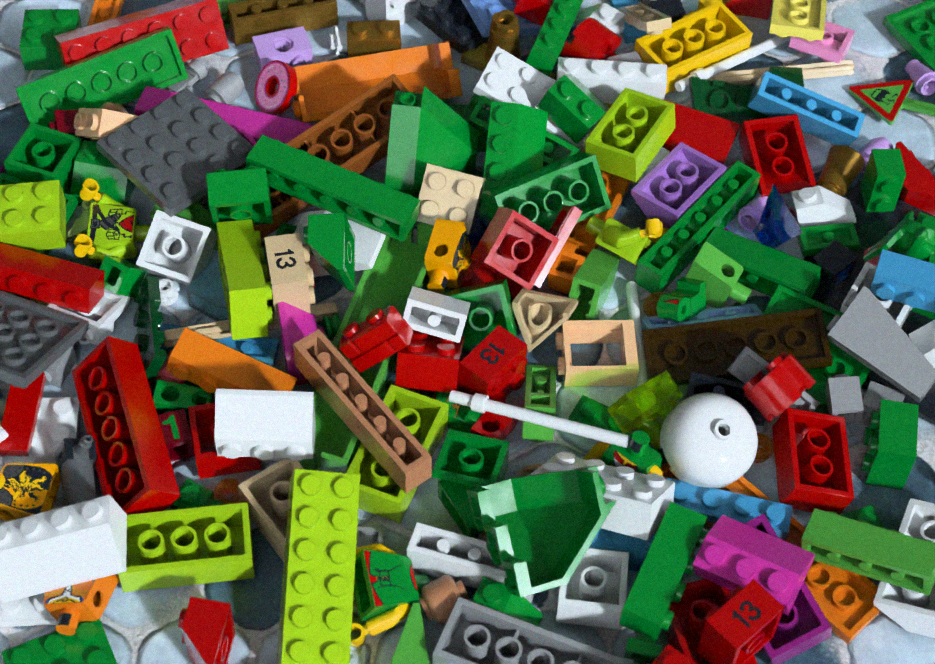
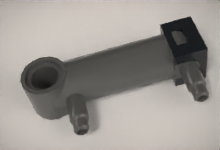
(75, 463)

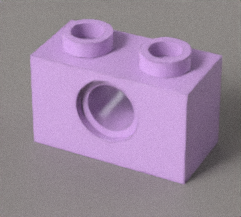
(285, 45)

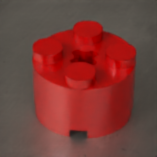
(592, 41)
(779, 387)

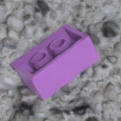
(676, 184)

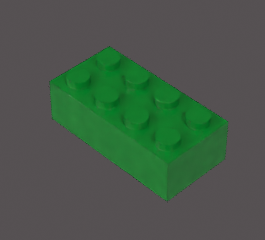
(545, 191)

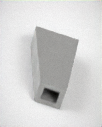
(881, 345)

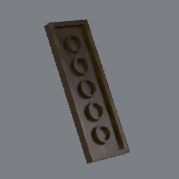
(715, 345)

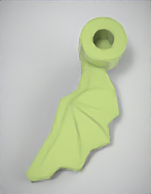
(81, 224)

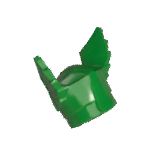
(908, 239)

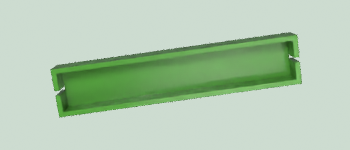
(385, 285)

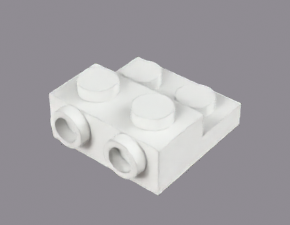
(101, 318)

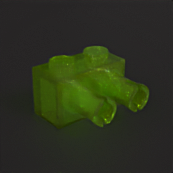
(645, 403)

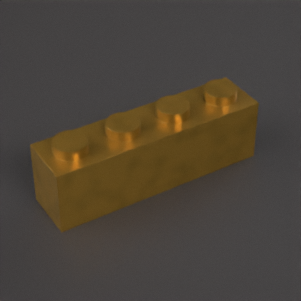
(268, 16)

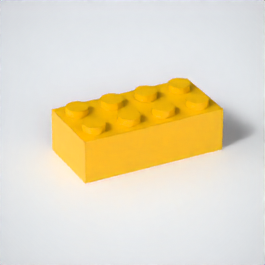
(695, 42)

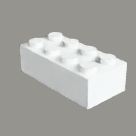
(639, 497)

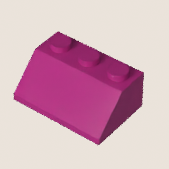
(739, 553)

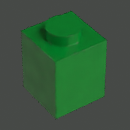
(121, 276)

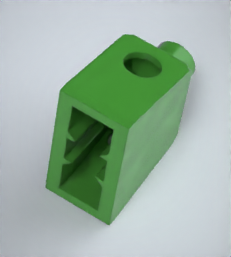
(720, 276)

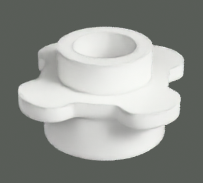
(338, 41)

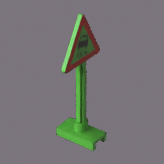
(889, 98)

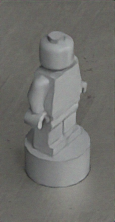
(196, 73)

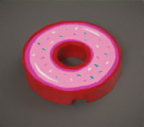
(272, 74)

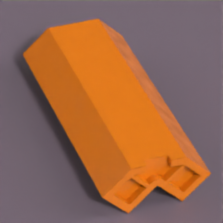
(332, 84)

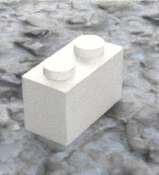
(436, 314)

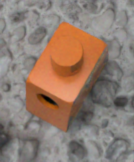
(79, 602)

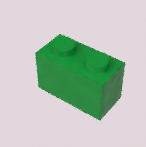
(883, 180)

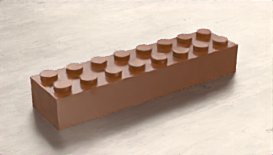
(349, 137)

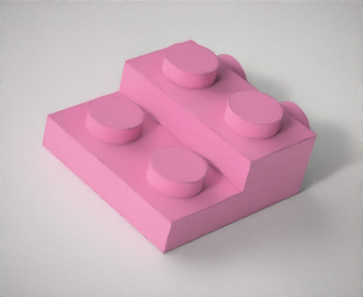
(833, 47)

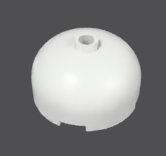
(709, 440)

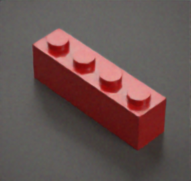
(50, 279)

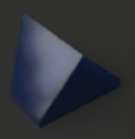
(776, 222)

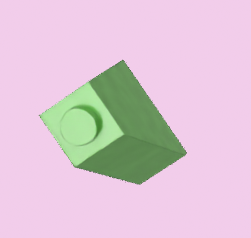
(593, 284)

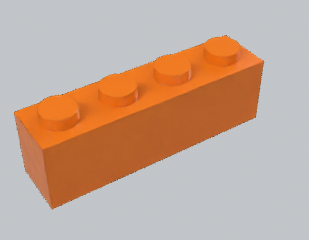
(221, 367)

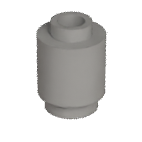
(225, 88)

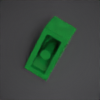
(496, 597)

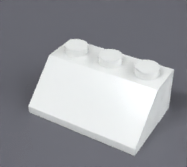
(264, 424)

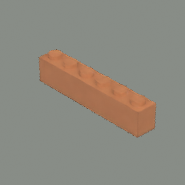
(363, 411)

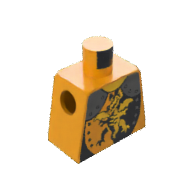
(447, 255)
(28, 489)

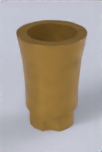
(503, 34)
(840, 169)

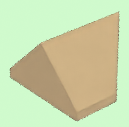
(540, 314)

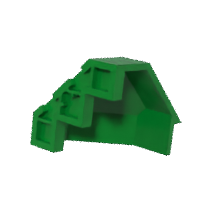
(424, 133)
(540, 524)

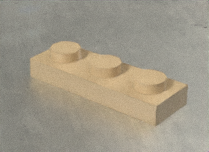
(646, 18)

